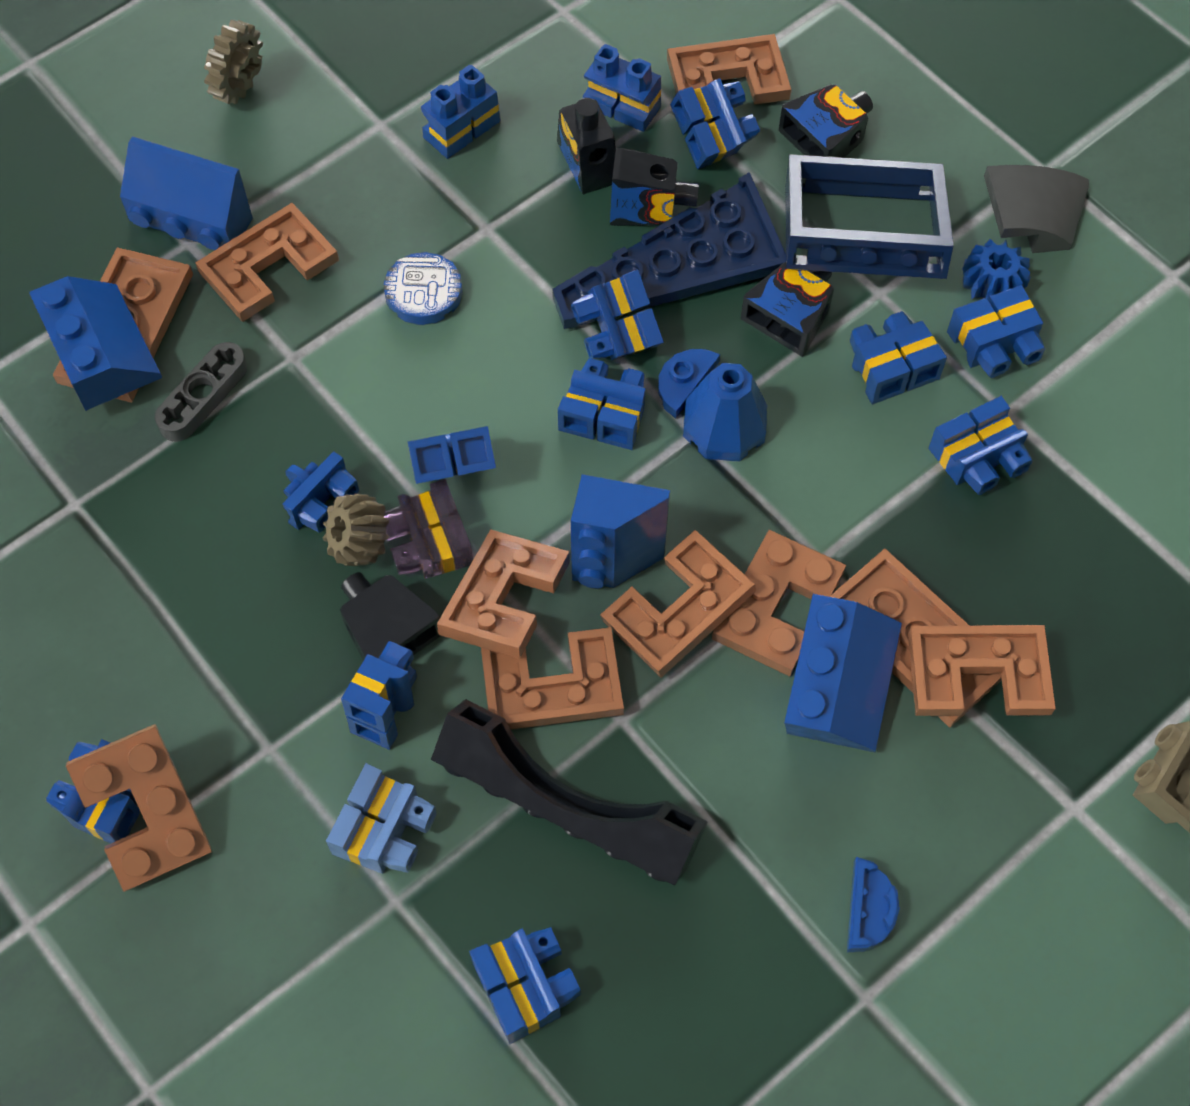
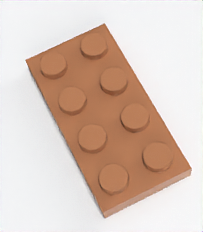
(152, 294)
(899, 594)

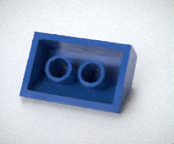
(183, 194)
(95, 338)
(616, 530)
(842, 674)

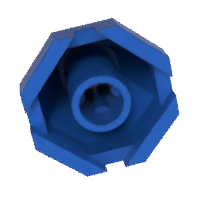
(726, 414)

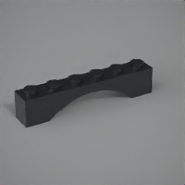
(650, 835)

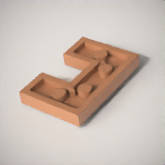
(750, 57)
(235, 265)
(774, 569)
(476, 608)
(669, 636)
(1013, 651)
(582, 695)
(172, 828)

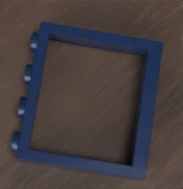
(867, 250)

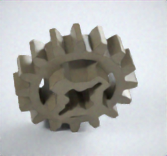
(233, 61)

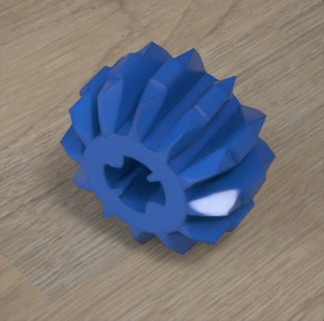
(994, 269)

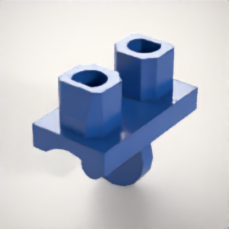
(313, 487)

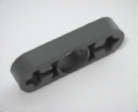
(199, 409)

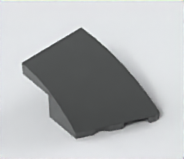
(1037, 204)

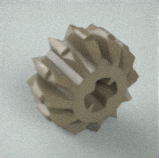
(356, 530)

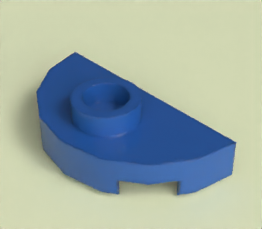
(682, 375)
(872, 907)

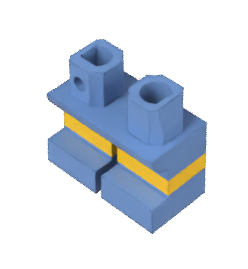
(374, 821)

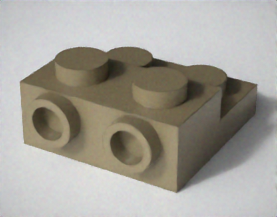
(1166, 778)

